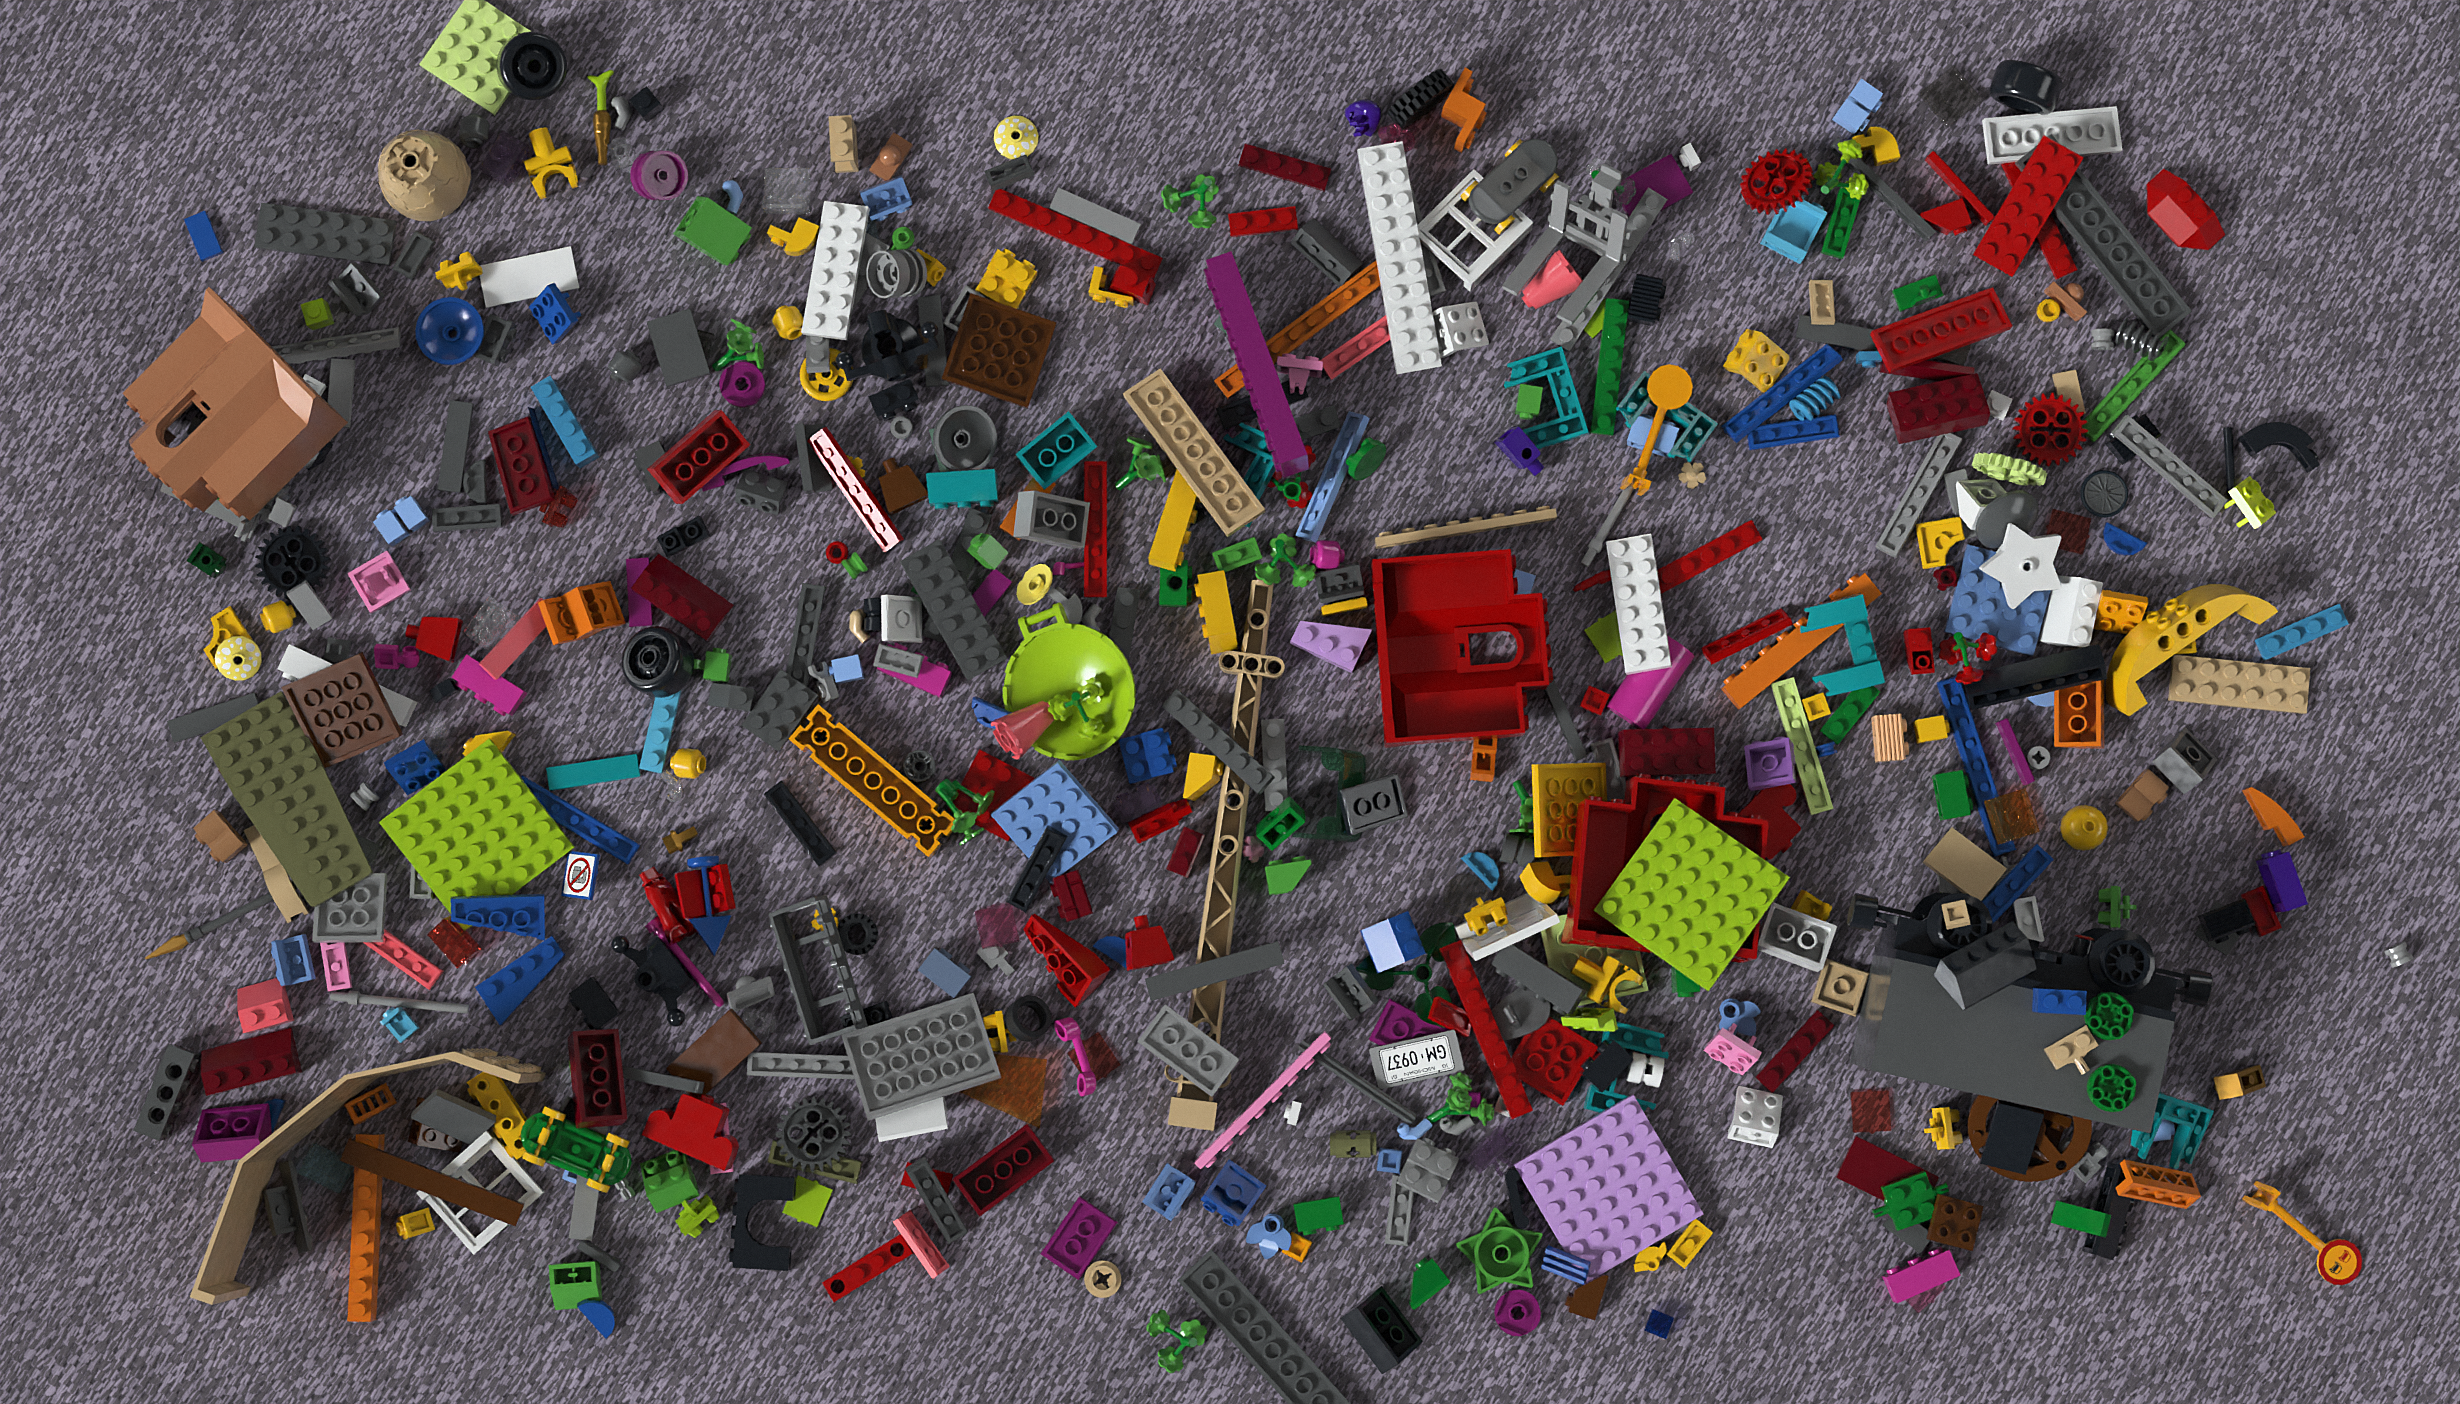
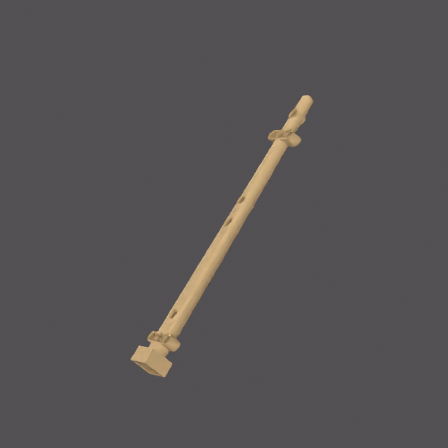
(1192, 1105)

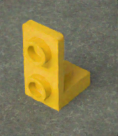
(1099, 281)

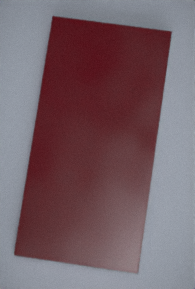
(521, 465)
(1872, 1167)

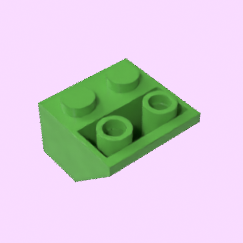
(1284, 877)
(669, 1180)
(574, 1283)

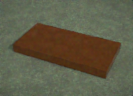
(716, 1052)

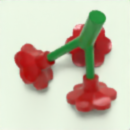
(1955, 650)

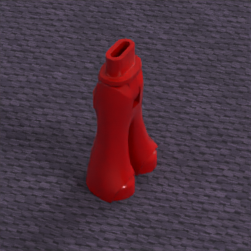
(667, 906)

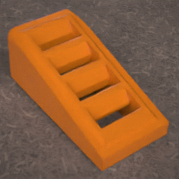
(374, 1111)

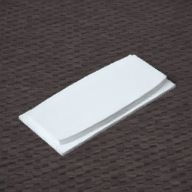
(528, 276)

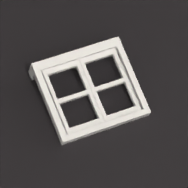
(1496, 250)
(1521, 914)
(459, 1167)

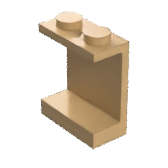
(843, 143)

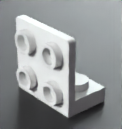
(1459, 328)
(1756, 1117)

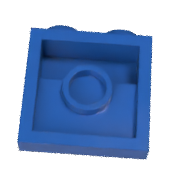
(1147, 755)
(1232, 1193)

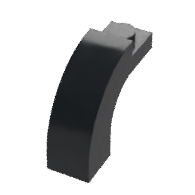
(2283, 435)

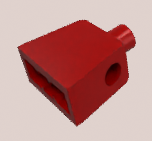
(1132, 284)
(437, 636)
(1146, 945)

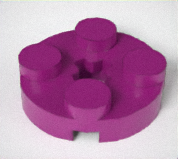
(735, 374)
(1521, 1325)

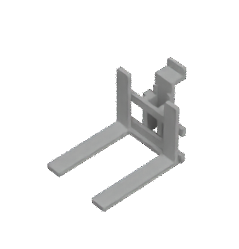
(1606, 242)
(280, 513)

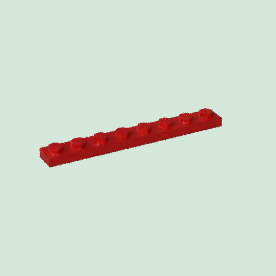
(1074, 233)
(1486, 1029)

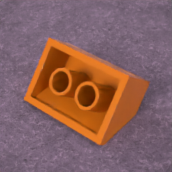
(2079, 716)

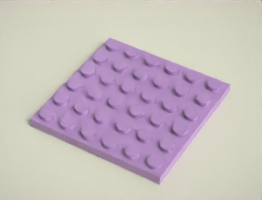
(1608, 1187)

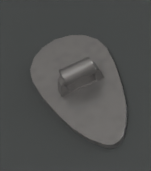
(1520, 1014)

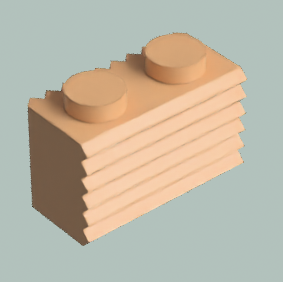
(1889, 738)

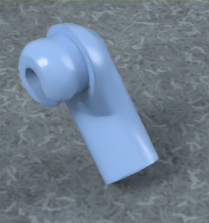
(735, 194)
(1413, 1133)

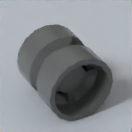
(1517, 850)

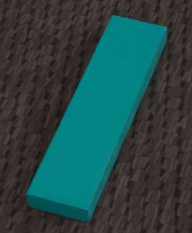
(593, 772)

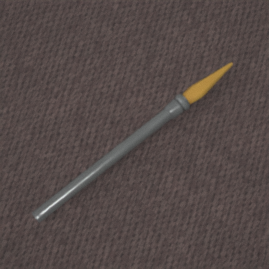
(180, 941)

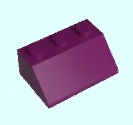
(231, 1131)

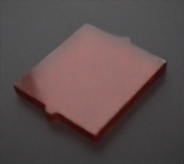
(2071, 528)
(1099, 1056)
(1870, 1111)

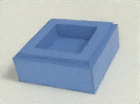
(1389, 1160)

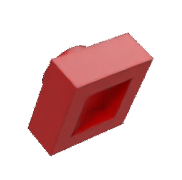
(1594, 700)

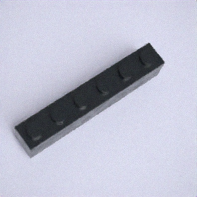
(2037, 677)

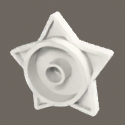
(2010, 558)

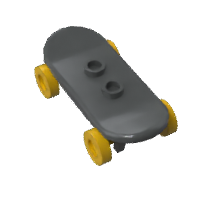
(1512, 182)

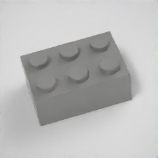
(1051, 519)

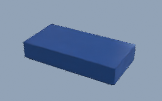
(203, 236)

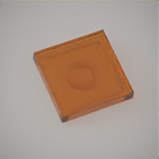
(2011, 816)

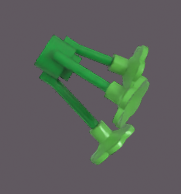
(964, 821)

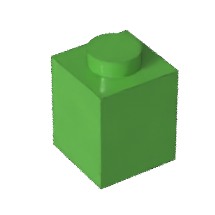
(1528, 401)
(987, 551)

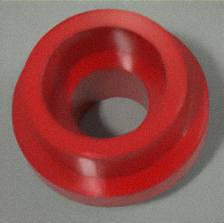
(836, 545)

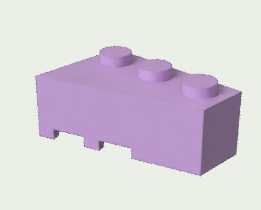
(1331, 642)

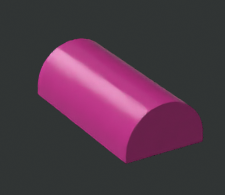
(1645, 692)

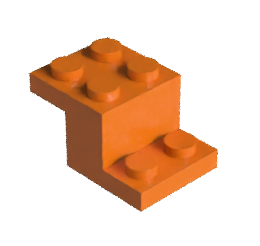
(1464, 110)
(581, 612)

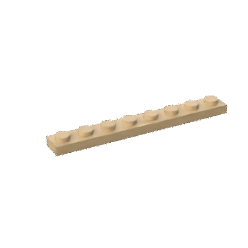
(1475, 525)

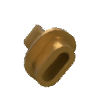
(674, 841)

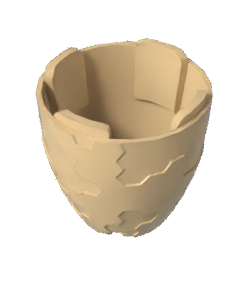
(433, 184)

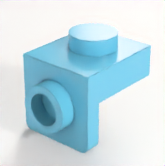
(399, 1023)

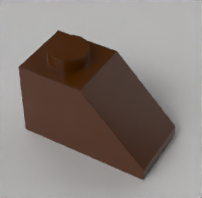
(1587, 1298)

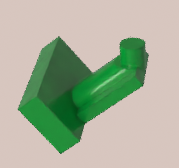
(1917, 293)

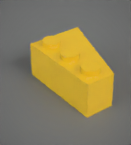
(1217, 612)

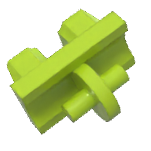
(695, 1213)

